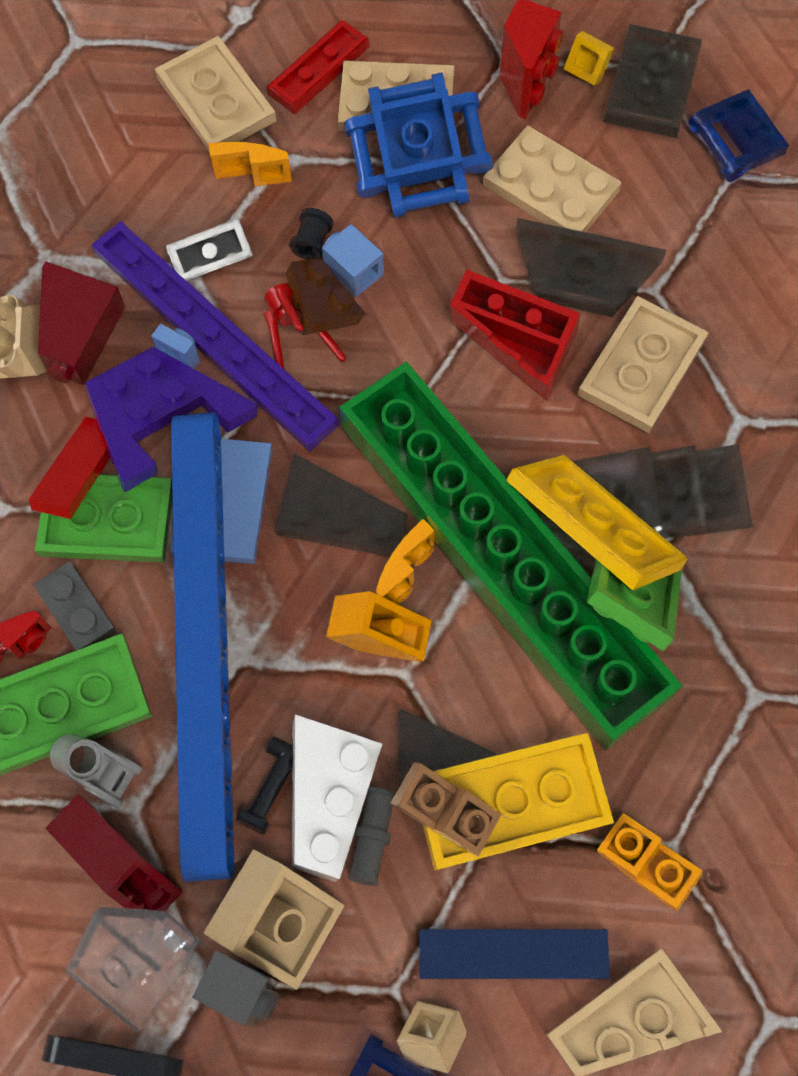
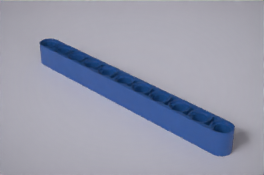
(201, 651)

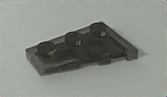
(336, 513)

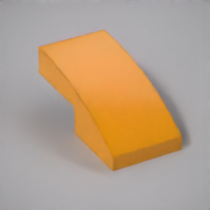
(264, 162)

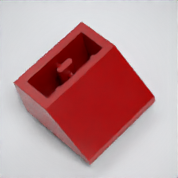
(529, 53)

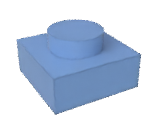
(176, 344)

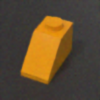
(378, 626)

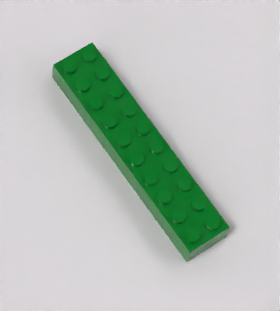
(507, 555)

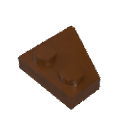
(321, 297)

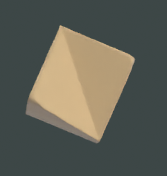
(432, 1036)

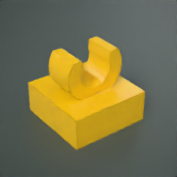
(588, 58)

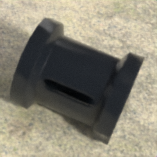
(311, 233)

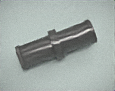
(372, 837)

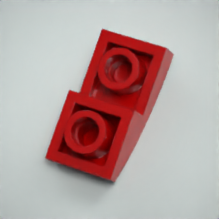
(23, 634)

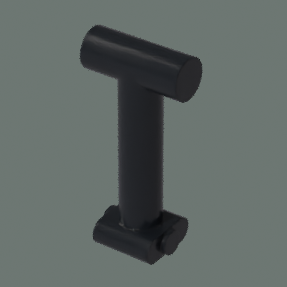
(255, 817)

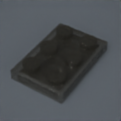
(652, 81)

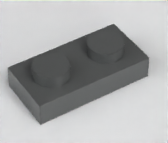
(74, 607)

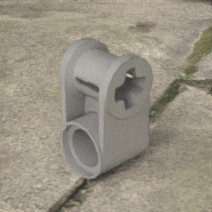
(100, 772)

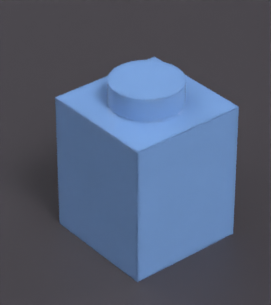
(353, 259)

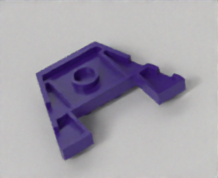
(145, 396)

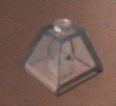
(132, 960)

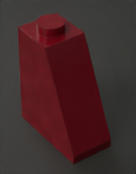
(74, 321)
(111, 858)

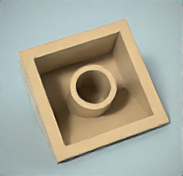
(274, 919)

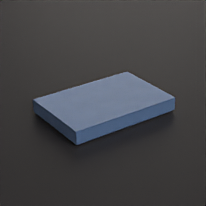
(244, 493)

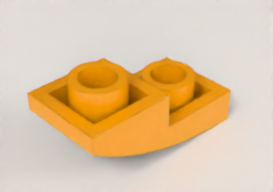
(398, 575)
(649, 862)

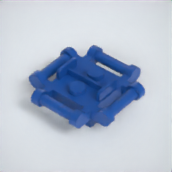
(418, 143)

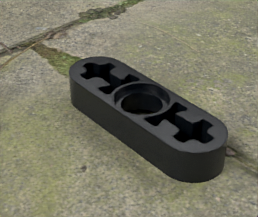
(108, 1058)

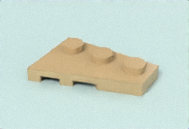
(633, 1018)

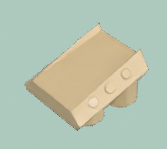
(19, 339)

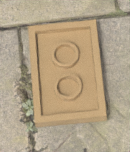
(361, 75)
(215, 94)
(551, 182)
(642, 364)

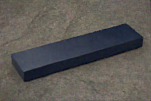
(514, 954)

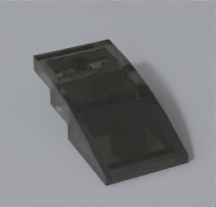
(678, 488)

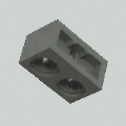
(237, 990)

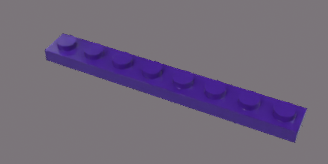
(216, 336)

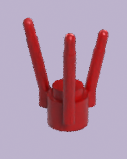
(282, 311)

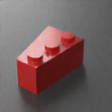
(516, 328)

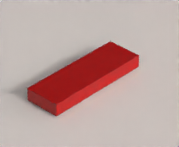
(317, 67)
(72, 472)

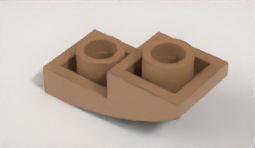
(446, 809)

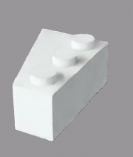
(329, 791)

